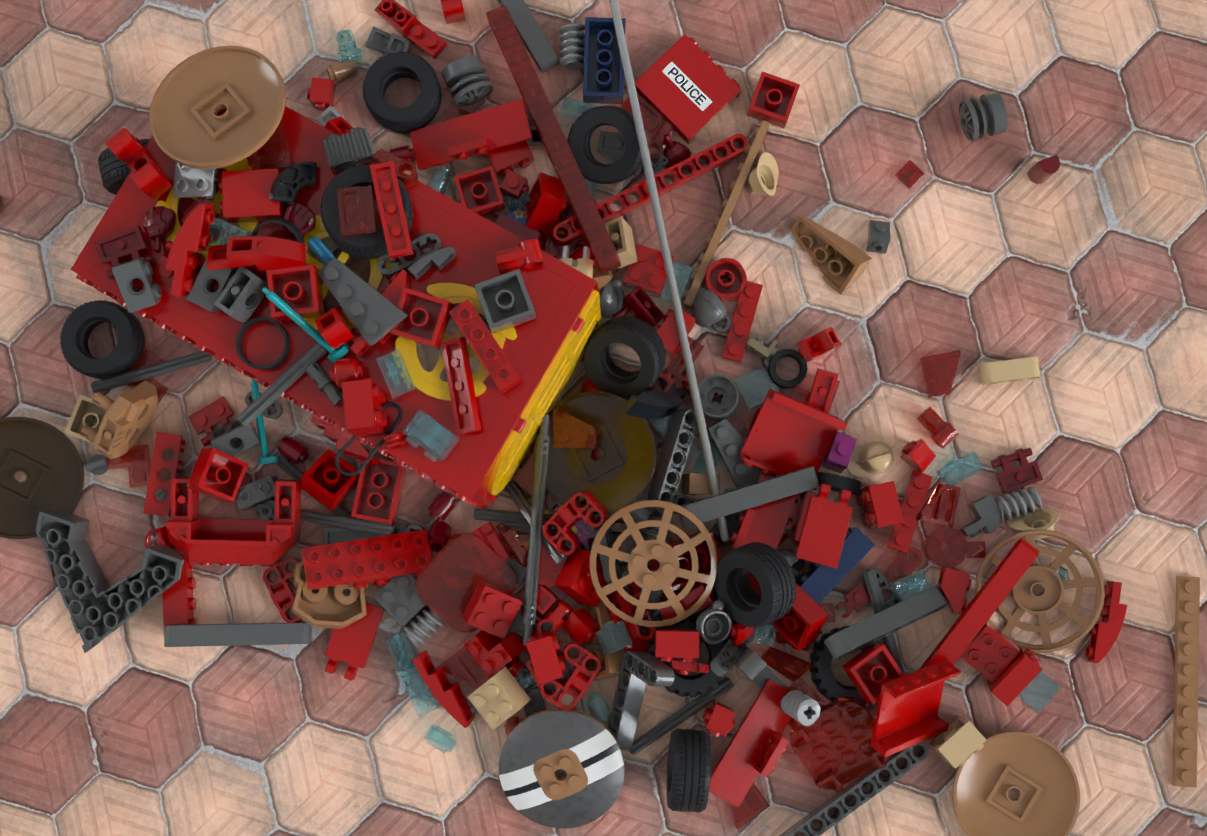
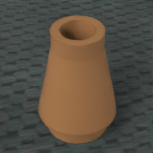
(340, 70)

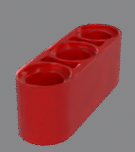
(626, 608)

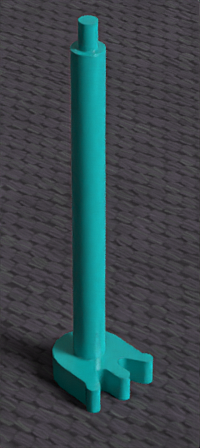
(333, 353)
(261, 431)

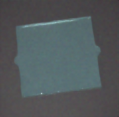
(754, 387)
(1039, 692)

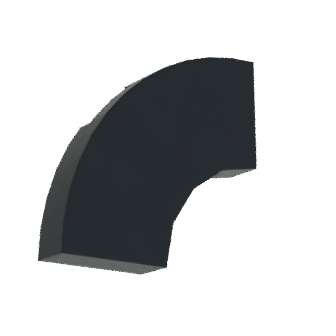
(291, 181)

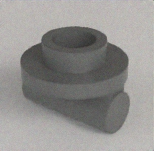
(97, 465)

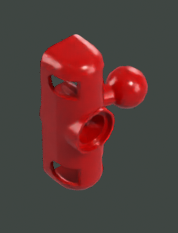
(554, 618)

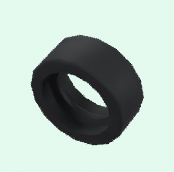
(802, 366)

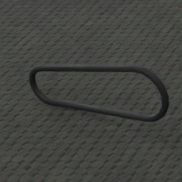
(375, 449)

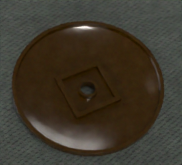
(626, 450)
(51, 469)

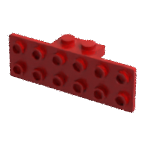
(471, 134)
(764, 525)
(366, 560)
(754, 746)

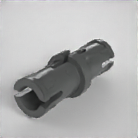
(324, 383)

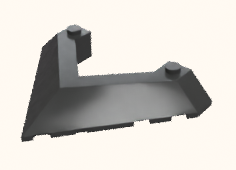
(92, 603)

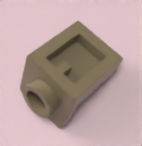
(759, 348)

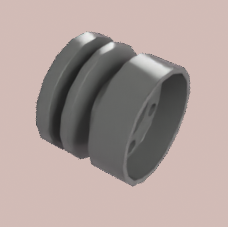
(467, 80)
(983, 116)
(723, 387)

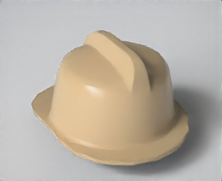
(765, 176)
(871, 459)
(1039, 520)

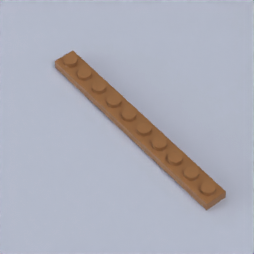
(721, 221)
(1186, 681)

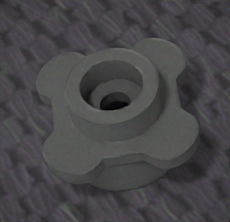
(261, 508)

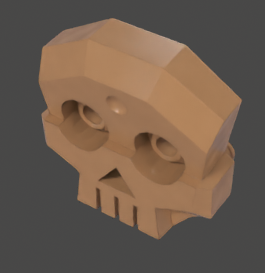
(124, 420)
(329, 606)

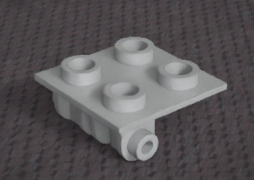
(194, 182)

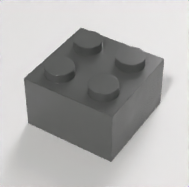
(505, 301)
(401, 599)

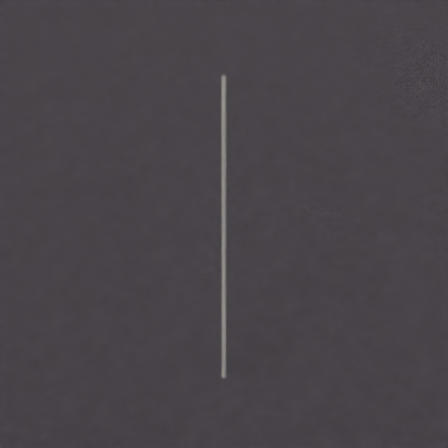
(667, 260)

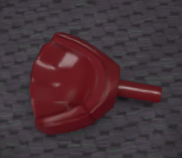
(675, 152)
(301, 217)
(159, 224)

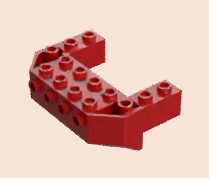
(234, 540)

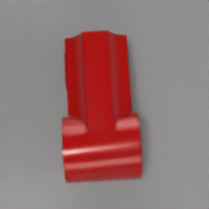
(524, 255)

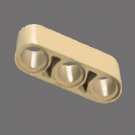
(1009, 370)

